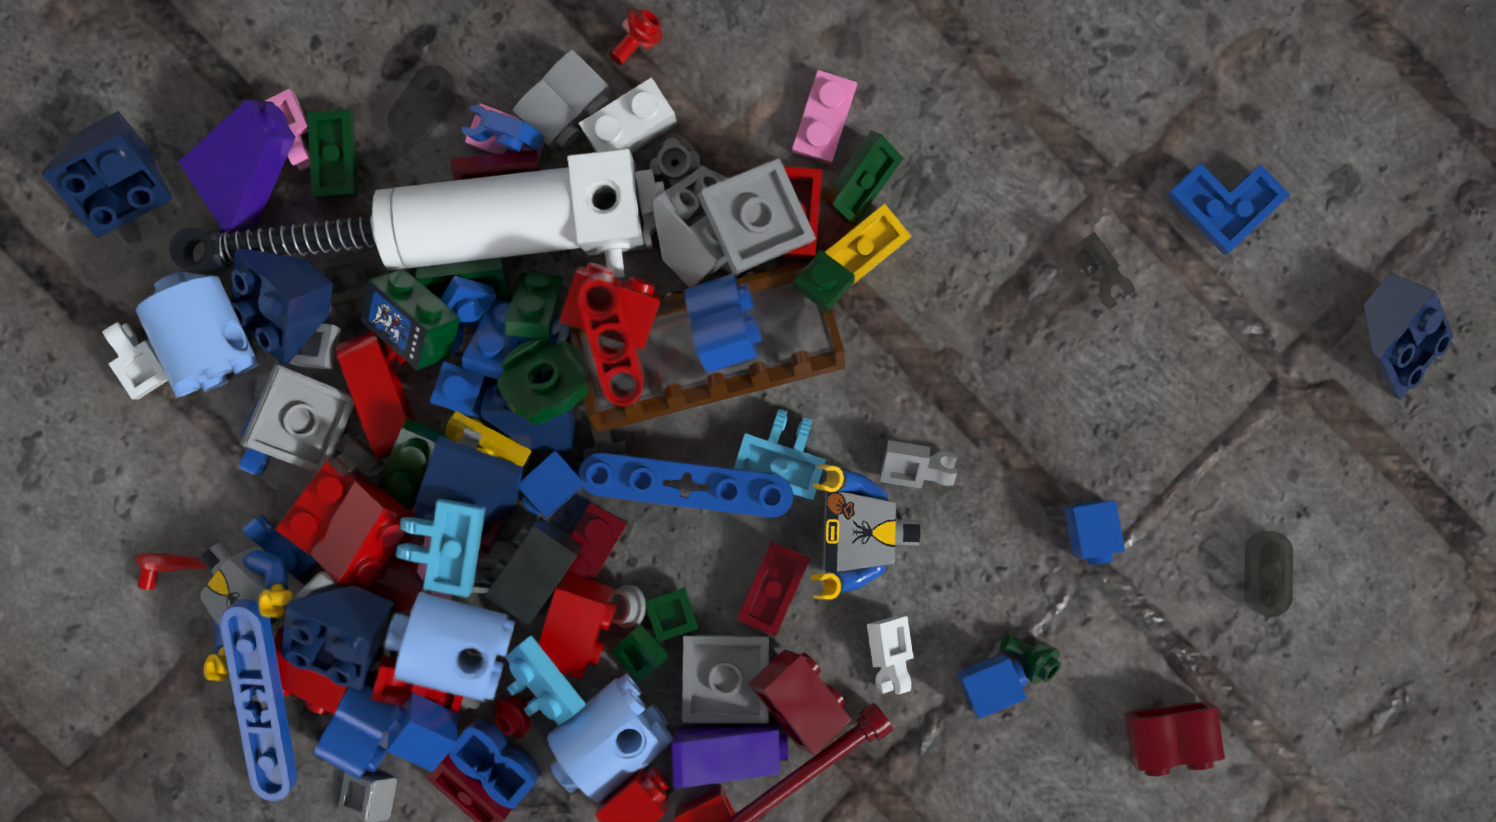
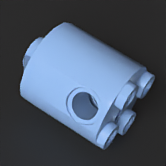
(195, 332)
(435, 644)
(608, 740)

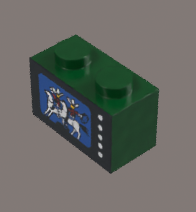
(410, 319)

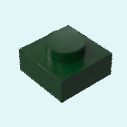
(824, 281)
(671, 614)
(639, 653)

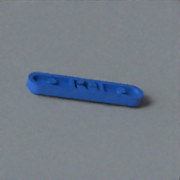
(643, 479)
(254, 672)

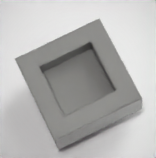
(319, 349)

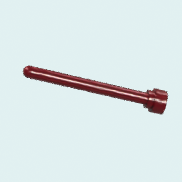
(869, 726)

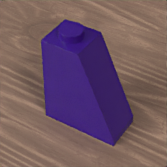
(240, 163)
(726, 753)

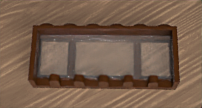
(795, 345)

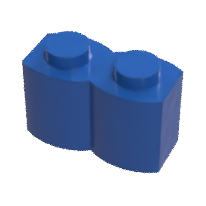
(722, 323)
(356, 733)
(503, 769)

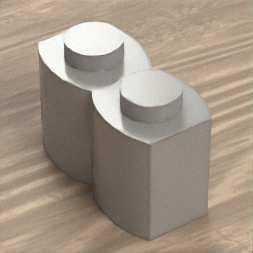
(563, 100)

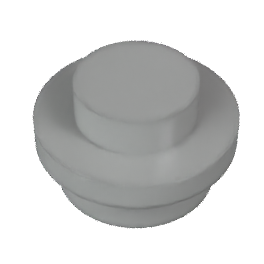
(630, 606)

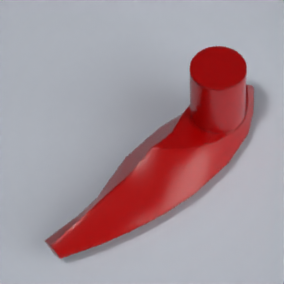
(163, 562)

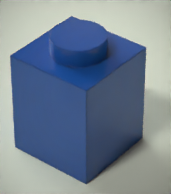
(460, 390)
(550, 485)
(1095, 531)
(993, 684)
(421, 732)

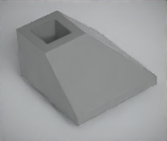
(685, 232)

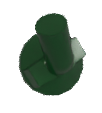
(1041, 662)

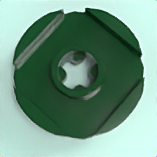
(545, 400)

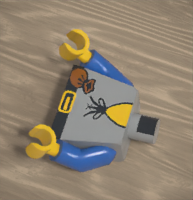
(858, 532)
(243, 576)

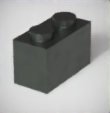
(533, 570)

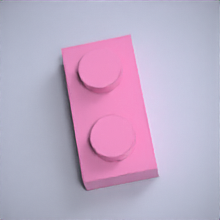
(824, 117)

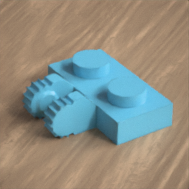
(790, 463)
(452, 547)
(551, 689)

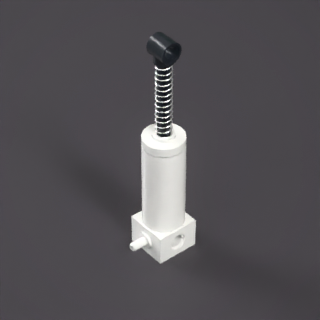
(464, 220)

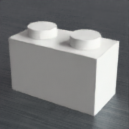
(630, 120)

